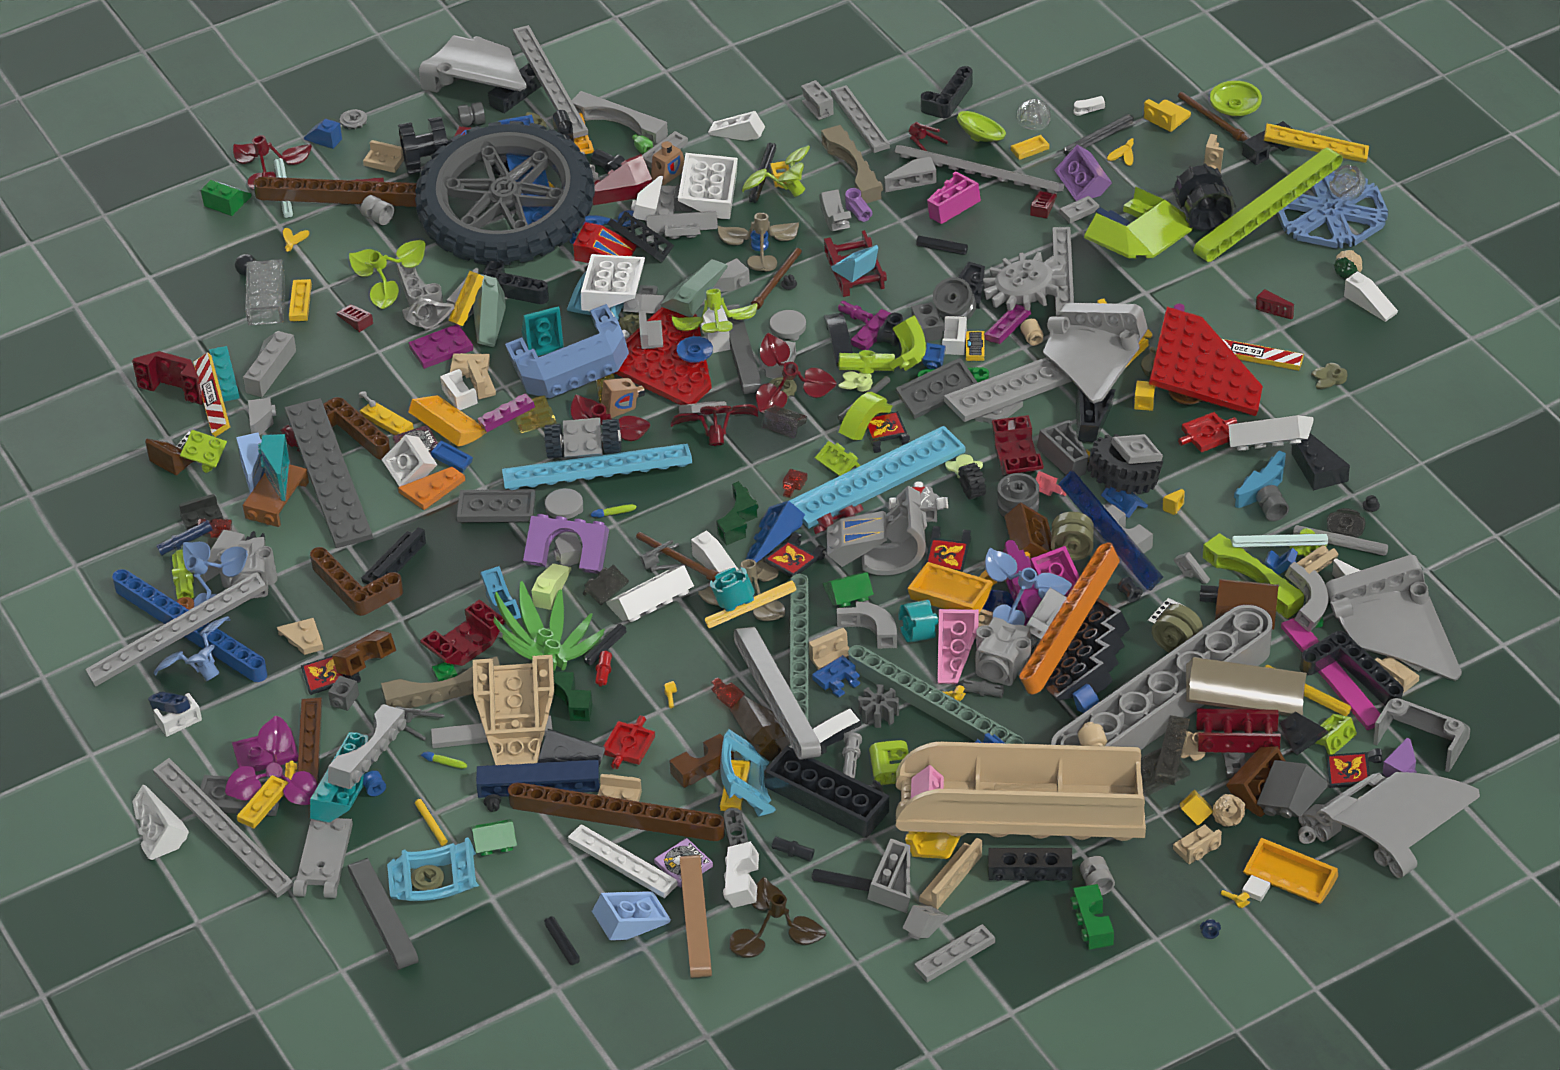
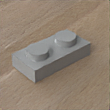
(1079, 209)

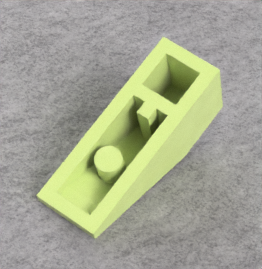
(548, 585)

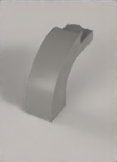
(833, 211)
(1315, 594)
(1046, 612)
(873, 618)

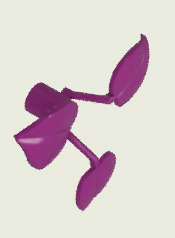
(244, 782)

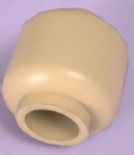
(1092, 735)

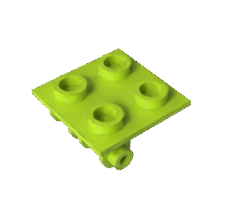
(203, 449)

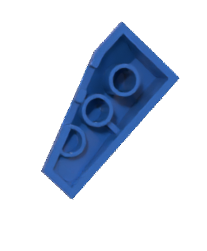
(775, 527)

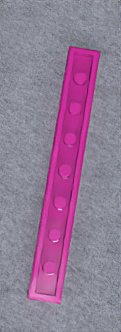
(1335, 677)

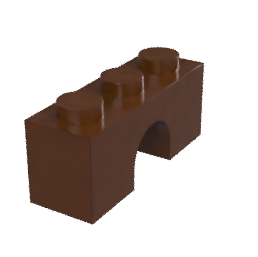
(352, 658)
(689, 770)

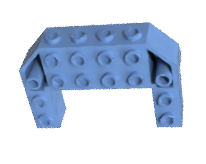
(572, 364)

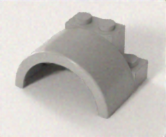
(906, 531)

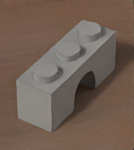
(1138, 534)

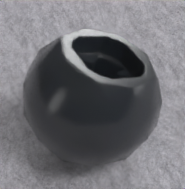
(241, 263)

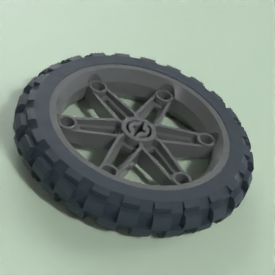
(523, 241)

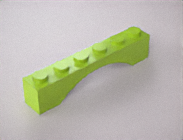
(1223, 555)

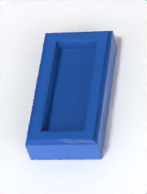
(451, 456)

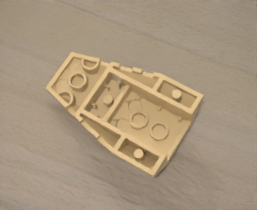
(514, 706)

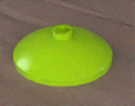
(1235, 98)
(980, 127)

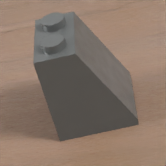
(1290, 789)

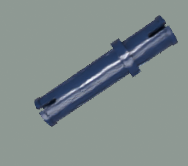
(186, 536)

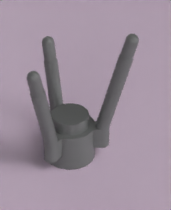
(651, 558)
(409, 712)

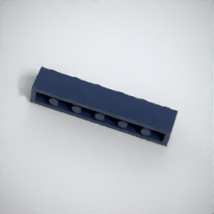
(568, 775)

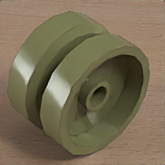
(1074, 532)
(1176, 626)

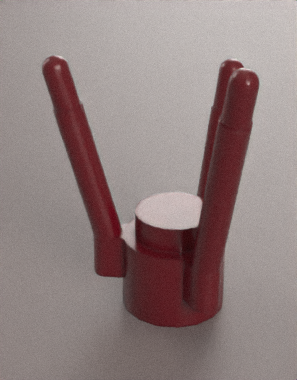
(918, 131)

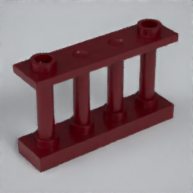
(831, 251)
(1237, 720)

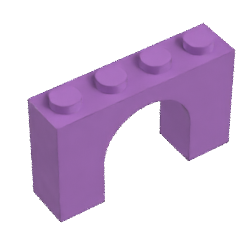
(544, 530)

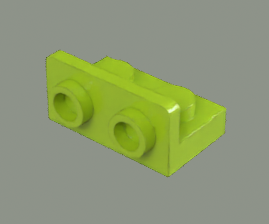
(836, 459)
(1340, 731)

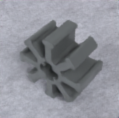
(878, 706)

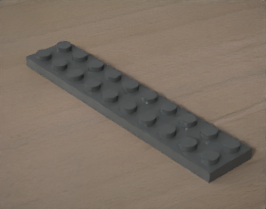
(328, 473)

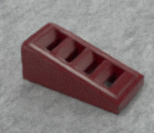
(1042, 204)
(1273, 304)
(358, 320)

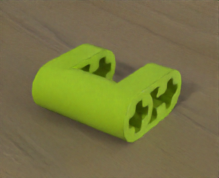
(881, 759)

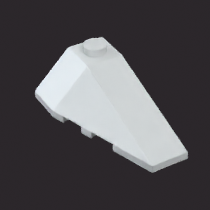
(159, 825)

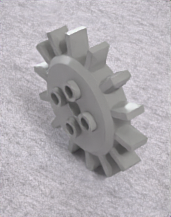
(1010, 287)

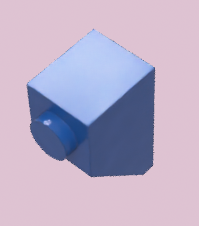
(325, 133)

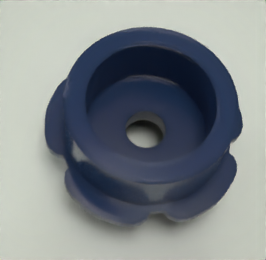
(1210, 933)

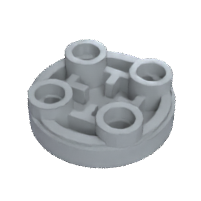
(788, 324)
(564, 503)

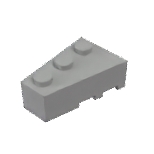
(892, 877)

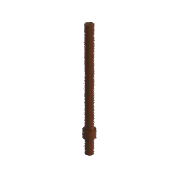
(1236, 133)
(760, 299)
(710, 574)

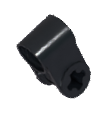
(886, 332)

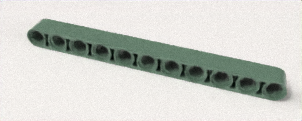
(800, 643)
(927, 697)

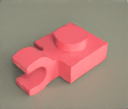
(1048, 484)

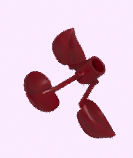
(247, 153)
(773, 352)
(630, 426)
(715, 433)

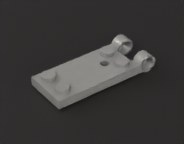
(325, 846)

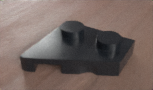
(1301, 732)

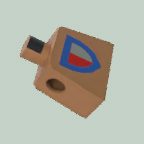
(667, 163)
(620, 396)

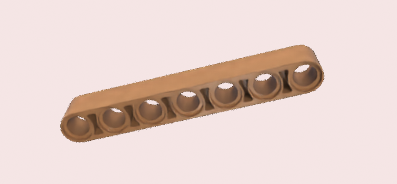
(695, 916)

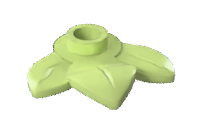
(854, 380)
(961, 460)

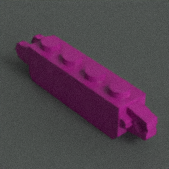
(1030, 599)

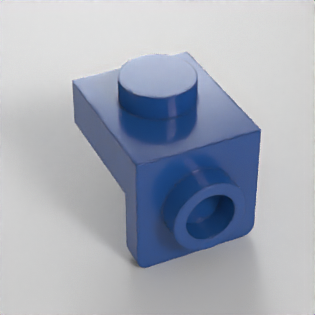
(934, 356)
(1281, 563)

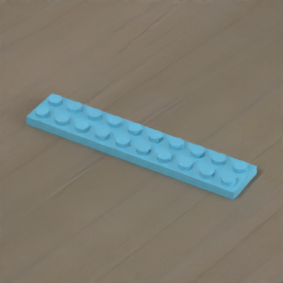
(596, 466)
(879, 475)

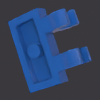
(834, 672)

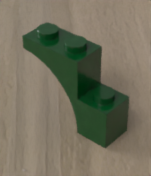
(733, 525)
(578, 701)

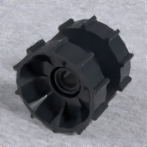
(421, 145)
(1203, 197)

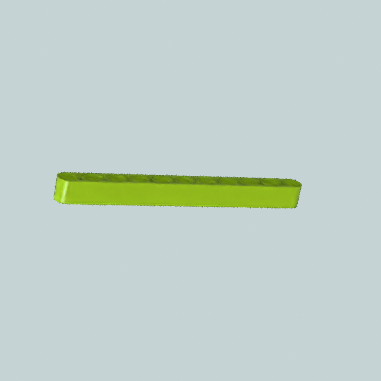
(1267, 204)

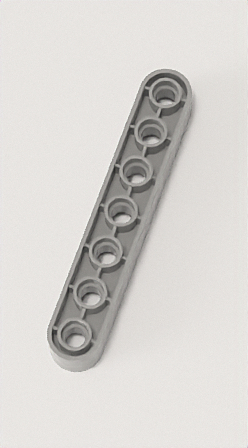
(1142, 706)

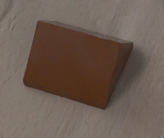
(166, 456)

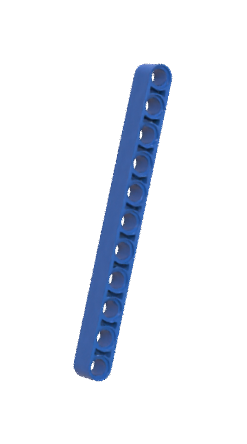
(166, 609)

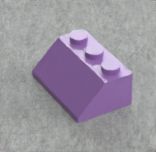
(1082, 174)

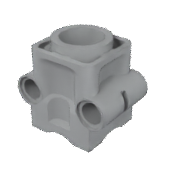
(259, 560)
(1002, 651)

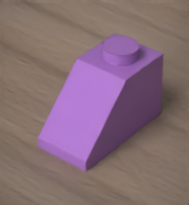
(1400, 760)

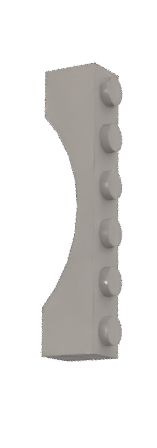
(600, 109)
(349, 767)

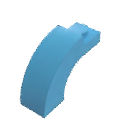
(494, 582)

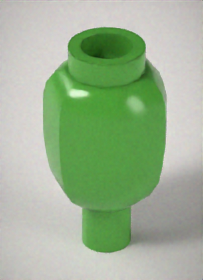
(642, 143)

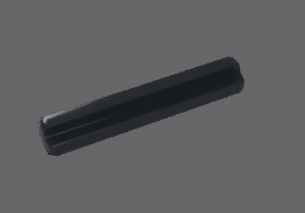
(943, 245)
(607, 642)
(841, 879)
(562, 940)

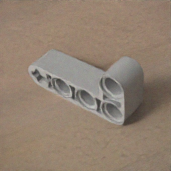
(413, 288)

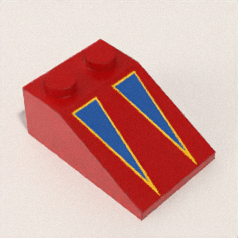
(600, 241)

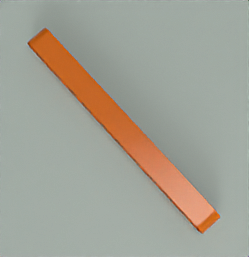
(1069, 618)

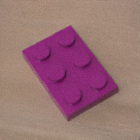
(440, 346)

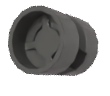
(471, 114)
(1272, 503)

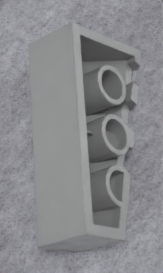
(272, 359)

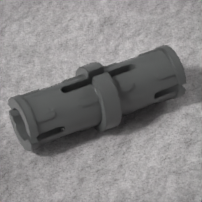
(983, 688)

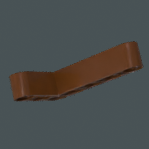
(357, 426)
(358, 598)

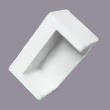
(955, 335)
(457, 391)
(174, 722)

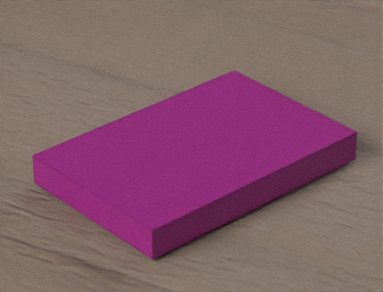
(250, 753)

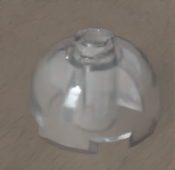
(1033, 115)
(1348, 183)

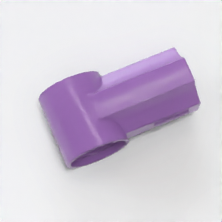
(857, 205)

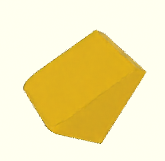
(1173, 502)

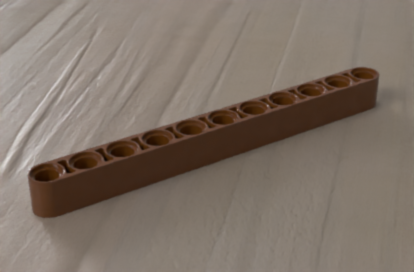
(333, 191)
(616, 811)

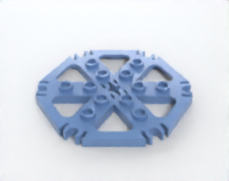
(1336, 218)

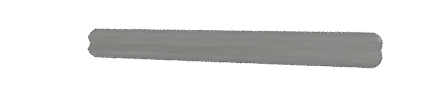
(1349, 542)

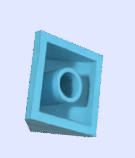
(857, 263)

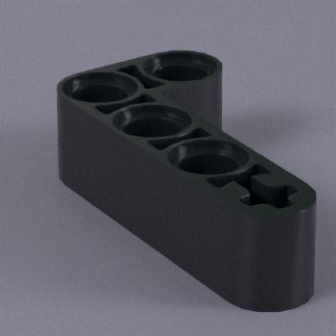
(946, 102)
(516, 286)

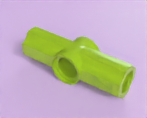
(865, 361)
(181, 576)

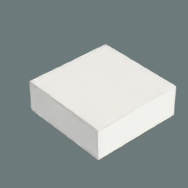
(1256, 888)

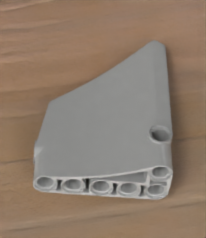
(473, 61)
(1095, 343)
(1389, 617)

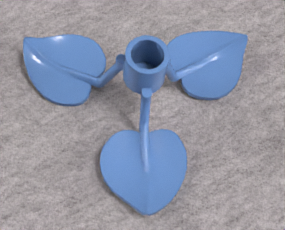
(196, 561)
(1002, 565)
(205, 665)

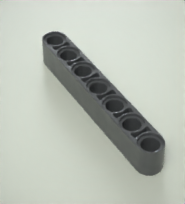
(743, 355)
(383, 914)

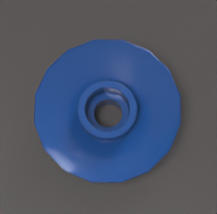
(694, 349)

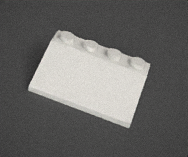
(708, 183)
(610, 280)

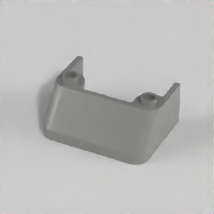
(1427, 721)

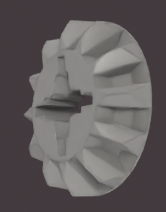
(358, 119)

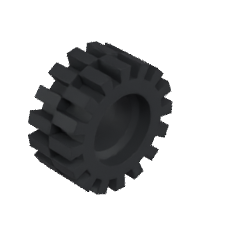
(972, 480)

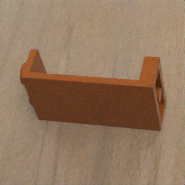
(265, 504)

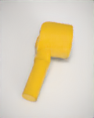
(670, 688)
(957, 693)
(1241, 900)

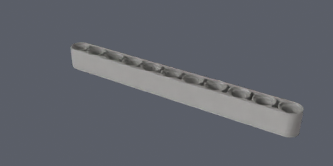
(777, 693)

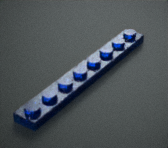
(1111, 530)

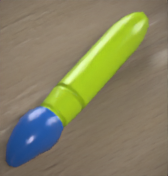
(614, 510)
(444, 760)

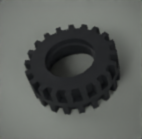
(1109, 468)

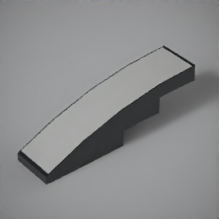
(835, 727)

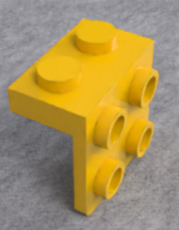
(1165, 114)
(931, 844)

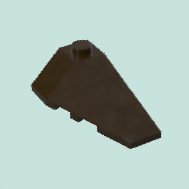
(760, 727)

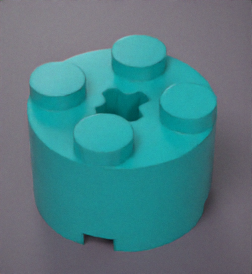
(732, 588)
(917, 621)

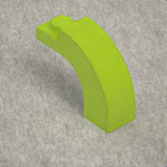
(912, 344)
(861, 414)

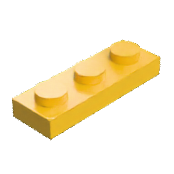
(466, 298)
(300, 300)
(386, 419)
(741, 770)
(262, 802)

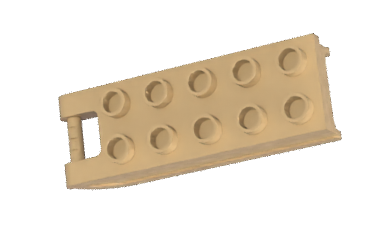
(1094, 797)

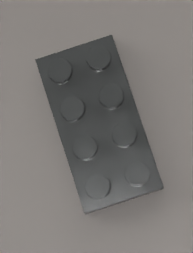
(928, 391)
(496, 505)
(215, 788)

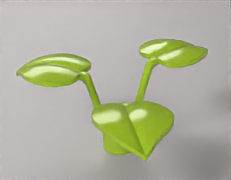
(791, 176)
(366, 260)
(714, 302)

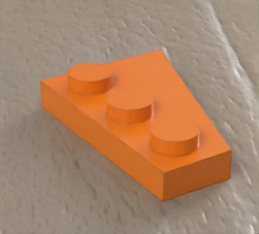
(432, 488)

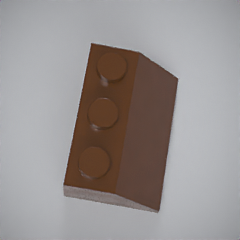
(1029, 530)
(1238, 593)
(1251, 778)

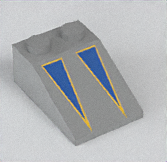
(855, 536)

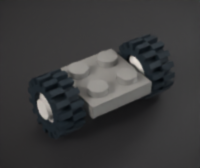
(582, 438)

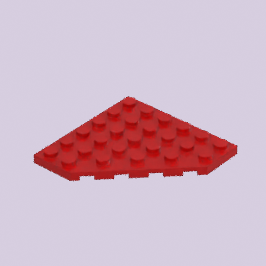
(1201, 365)
(662, 368)

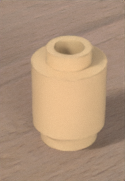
(1032, 331)

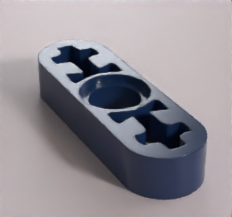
(169, 702)

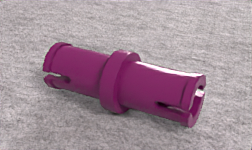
(855, 312)

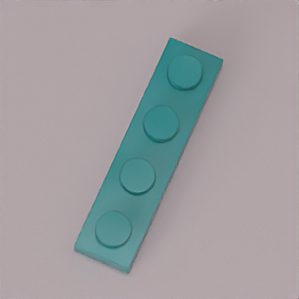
(224, 373)

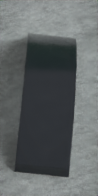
(839, 334)

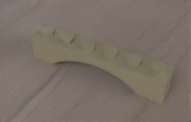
(838, 143)
(415, 694)

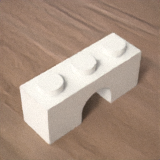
(739, 885)

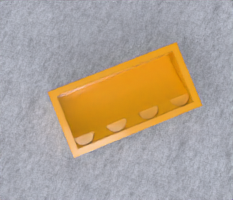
(446, 420)
(950, 588)
(1291, 871)

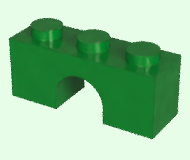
(1095, 930)

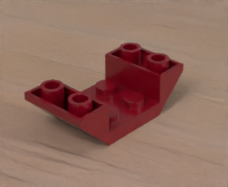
(168, 369)
(1015, 445)
(468, 638)

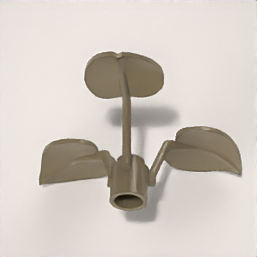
(737, 235)
(755, 571)

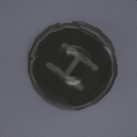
(1346, 522)

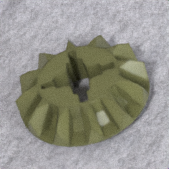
(625, 322)
(789, 385)
(431, 872)

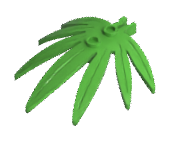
(539, 639)

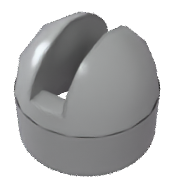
(1306, 839)

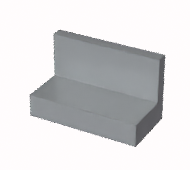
(650, 332)

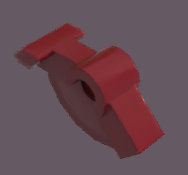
(290, 439)

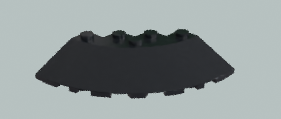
(1090, 653)

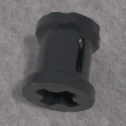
(1129, 589)

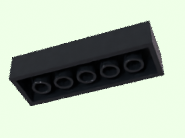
(827, 792)

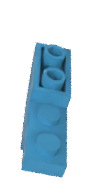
(1270, 475)

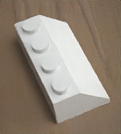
(1270, 431)
(651, 593)

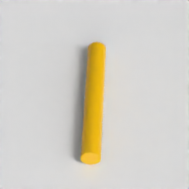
(431, 822)

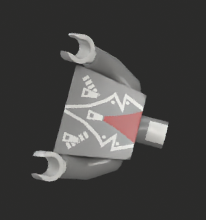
(929, 501)

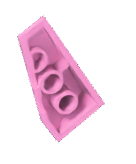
(955, 641)

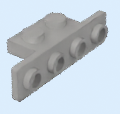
(682, 223)

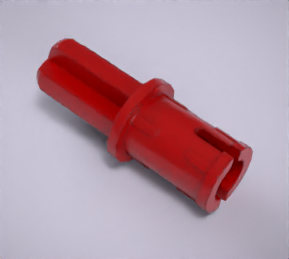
(603, 668)

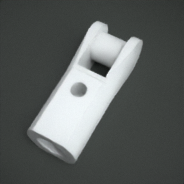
(1089, 105)

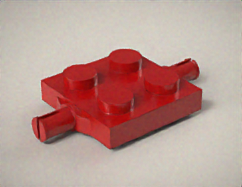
(1207, 431)
(629, 742)

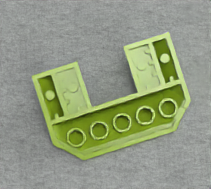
(1153, 232)

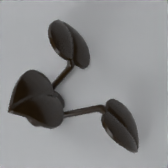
(802, 931)

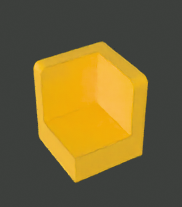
(1144, 396)
(1196, 807)

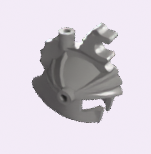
(427, 312)

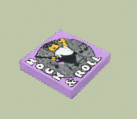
(670, 862)

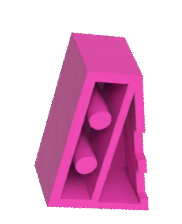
(953, 198)

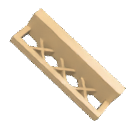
(952, 874)

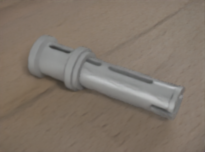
(851, 753)

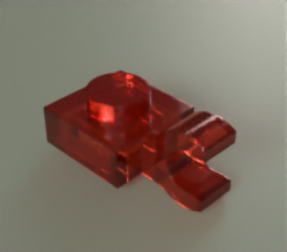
(794, 480)
(218, 526)
(727, 694)

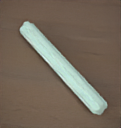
(280, 172)
(1280, 540)

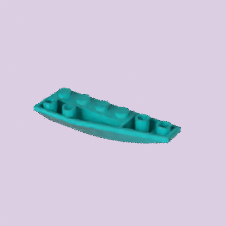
(332, 800)

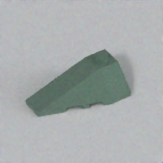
(691, 292)
(489, 311)

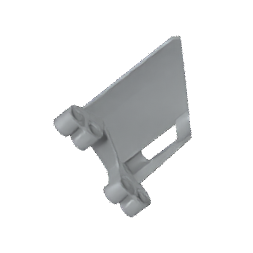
(1392, 813)

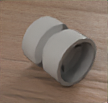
(377, 210)
(1097, 872)

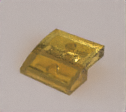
(536, 417)

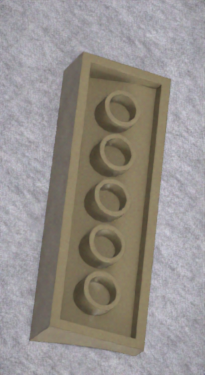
(1244, 686)

